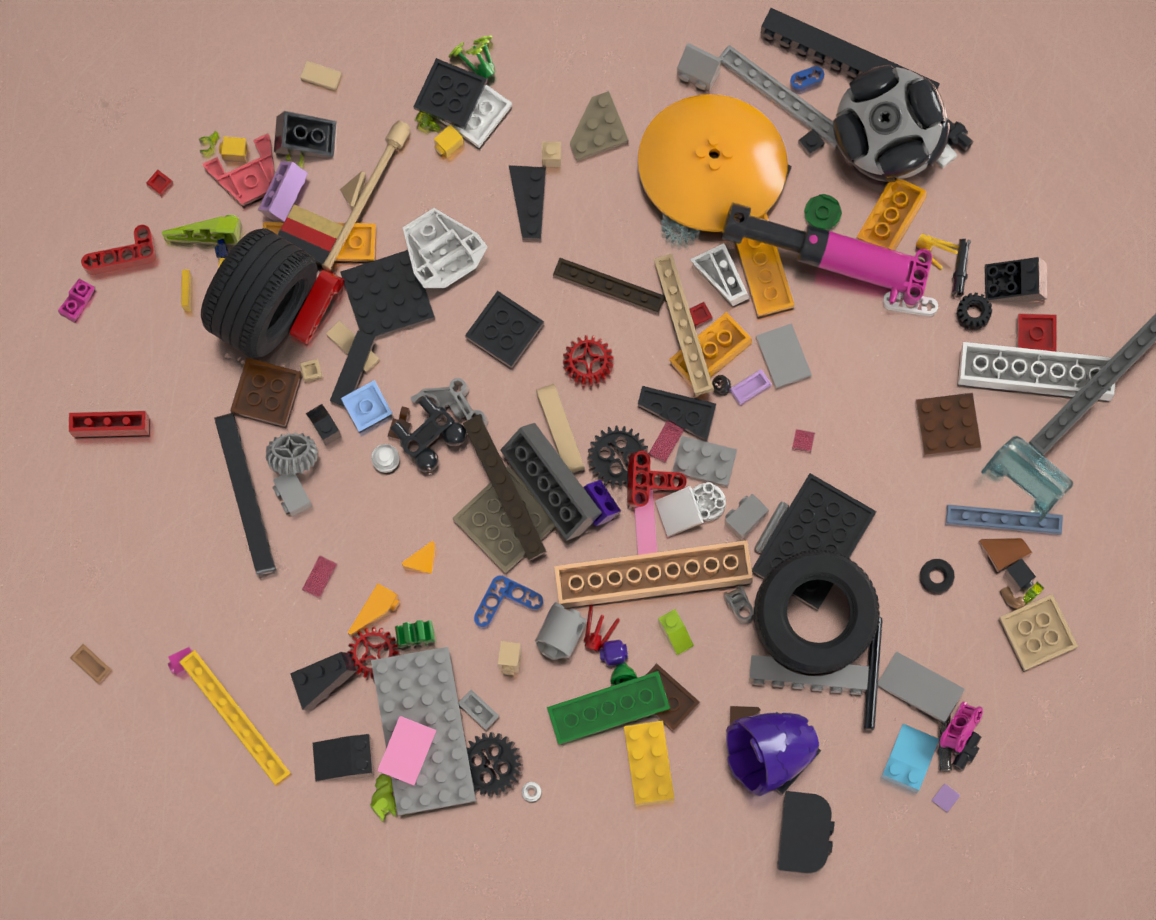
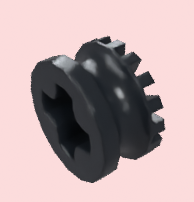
(725, 387)

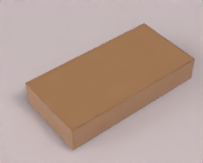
(90, 663)

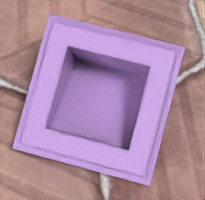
(946, 797)

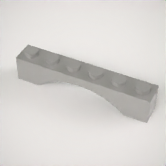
(767, 670)

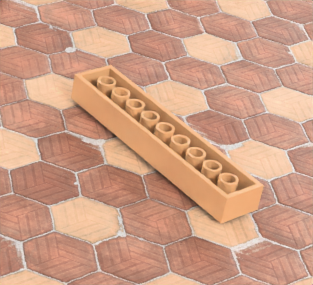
(653, 574)

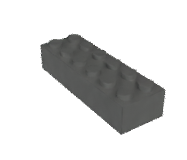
(550, 481)

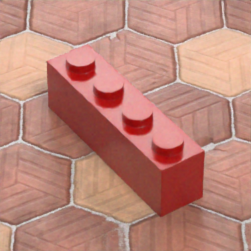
(108, 423)

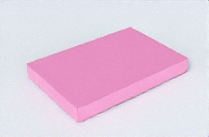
(406, 750)

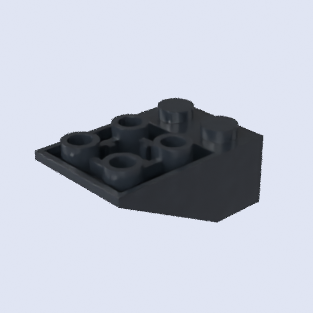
(1016, 280)

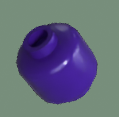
(614, 652)

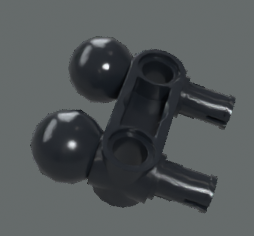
(425, 458)

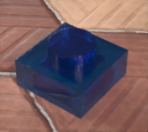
(221, 250)

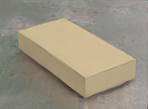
(321, 75)

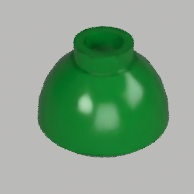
(622, 674)

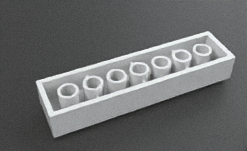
(1028, 369)

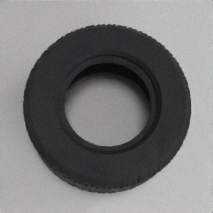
(258, 292)
(772, 618)

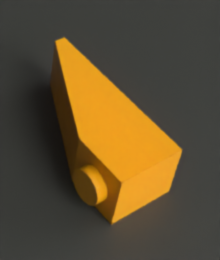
(377, 607)

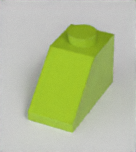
(675, 632)

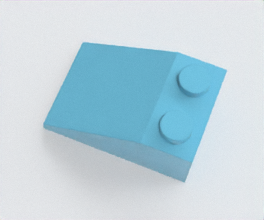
(910, 758)

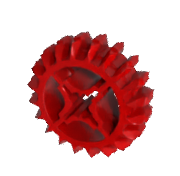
(580, 361)
(380, 647)

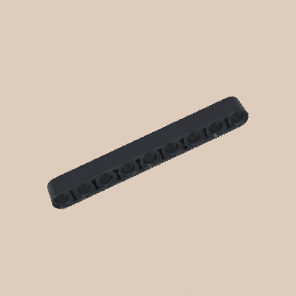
(245, 495)

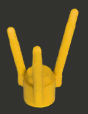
(927, 242)

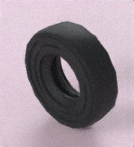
(940, 564)

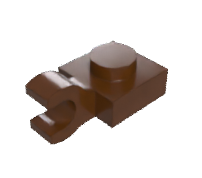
(403, 417)

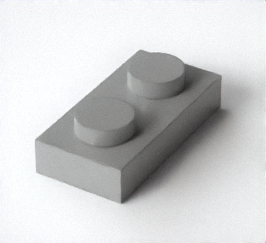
(478, 710)

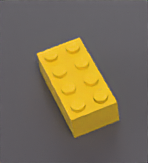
(649, 763)

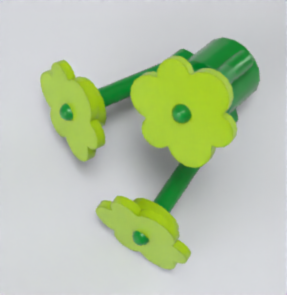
(484, 69)

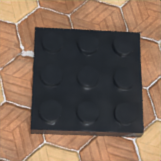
(450, 93)
(504, 329)

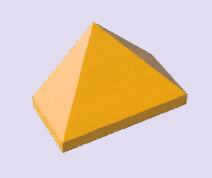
(421, 560)

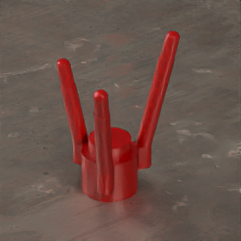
(593, 640)

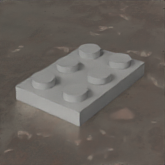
(704, 461)

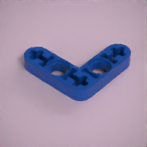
(506, 592)

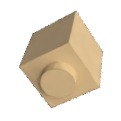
(551, 154)

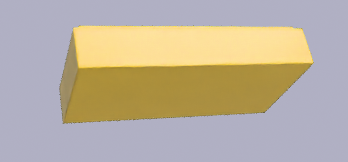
(186, 290)

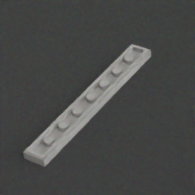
(778, 93)

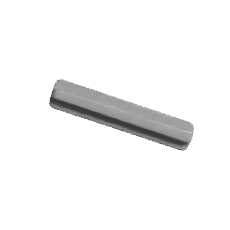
(771, 526)

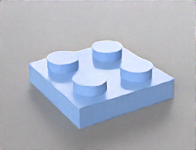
(366, 406)

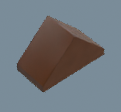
(739, 712)

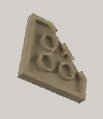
(598, 128)

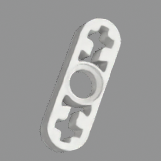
(925, 300)

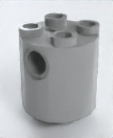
(560, 632)

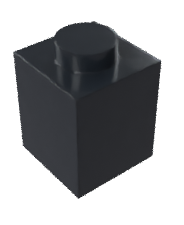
(1020, 575)

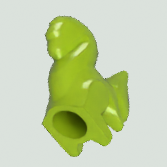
(382, 798)

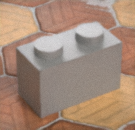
(292, 493)
(746, 516)

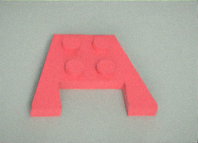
(250, 180)

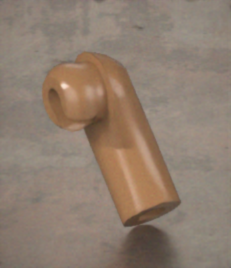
(1010, 599)

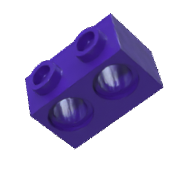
(603, 501)

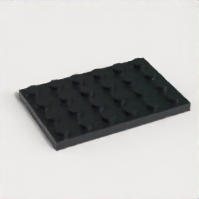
(816, 520)

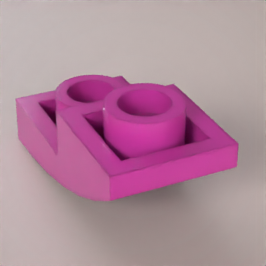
(77, 300)

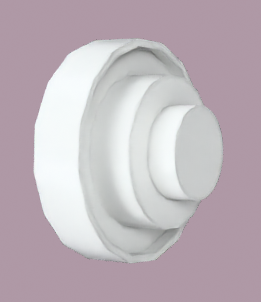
(385, 458)

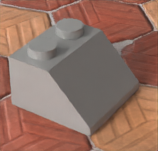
(698, 67)

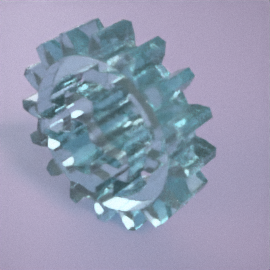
(673, 227)

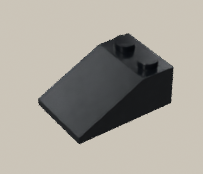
(304, 135)
(343, 758)

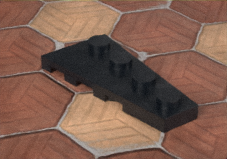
(529, 191)
(683, 411)

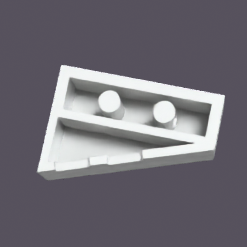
(721, 272)

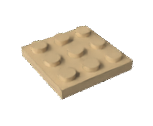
(1038, 632)

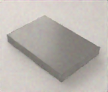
(783, 356)

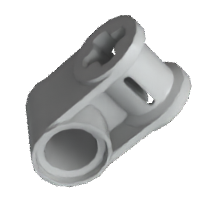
(738, 601)

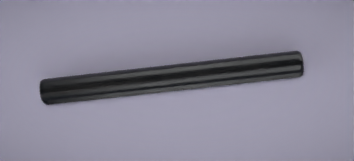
(873, 674)

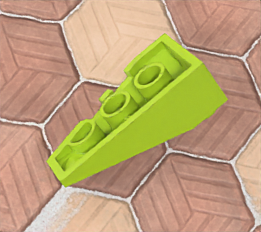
(207, 231)

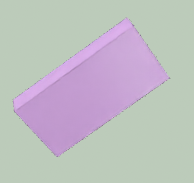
(750, 387)

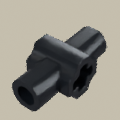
(959, 136)
(968, 752)

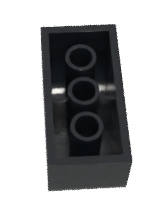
(804, 834)

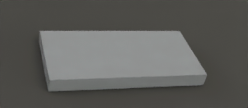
(920, 687)

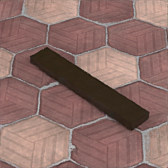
(609, 285)

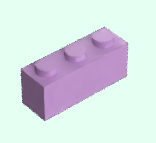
(282, 191)

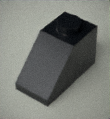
(323, 424)

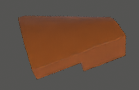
(1005, 551)

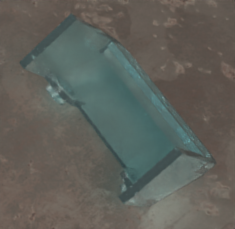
(1031, 472)

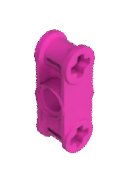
(961, 726)

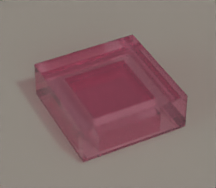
(803, 440)

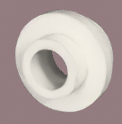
(531, 785)

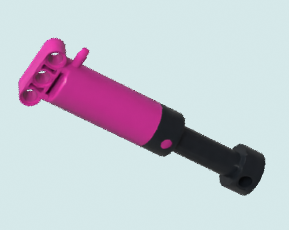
(835, 253)

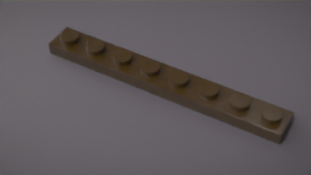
(504, 487)

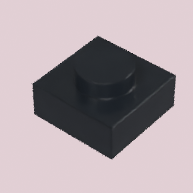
(811, 142)

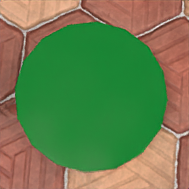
(823, 212)

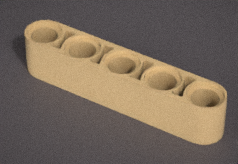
(560, 427)

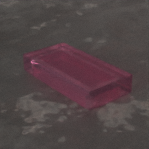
(666, 442)
(319, 576)

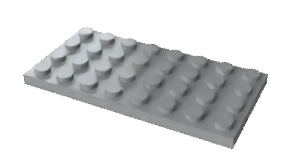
(424, 691)

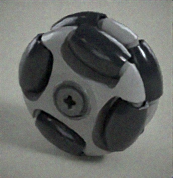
(898, 134)

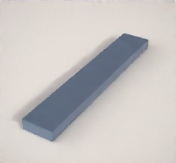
(1003, 519)

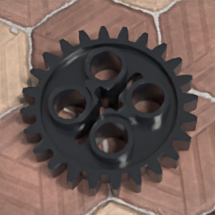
(603, 465)
(506, 755)

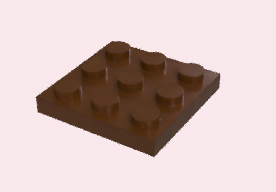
(265, 392)
(948, 424)

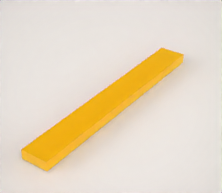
(234, 717)

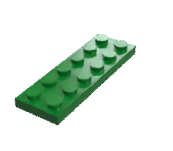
(608, 708)

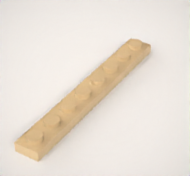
(683, 325)

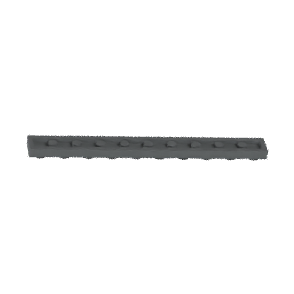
(1095, 388)

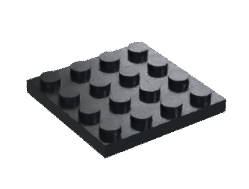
(387, 295)

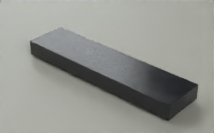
(353, 366)

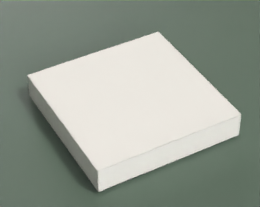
(679, 511)

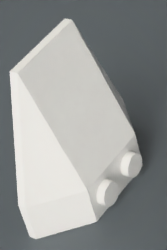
(441, 249)

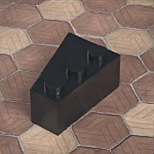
(321, 678)

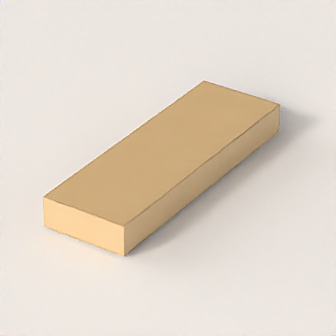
(344, 338)

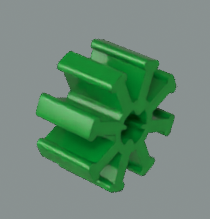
(415, 634)

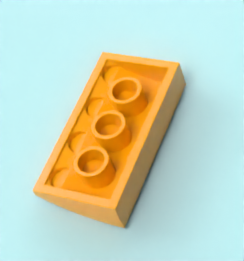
(892, 214)
(719, 346)

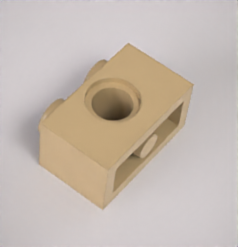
(509, 657)

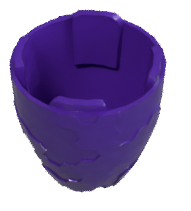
(769, 749)

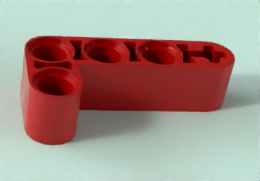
(119, 253)
(315, 305)

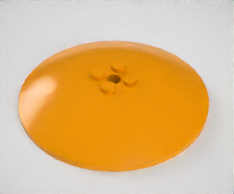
(698, 188)

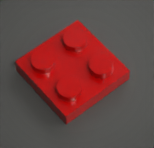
(1037, 332)

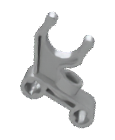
(447, 397)

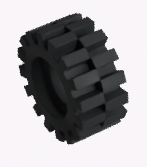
(974, 321)

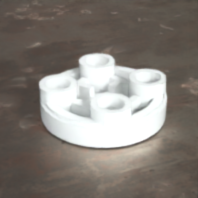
(710, 501)

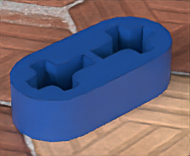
(806, 74)

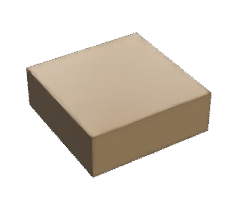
(311, 370)

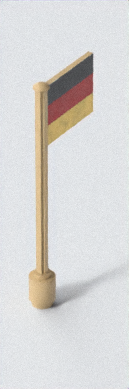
(324, 237)

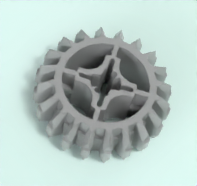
(291, 453)

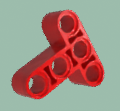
(648, 479)

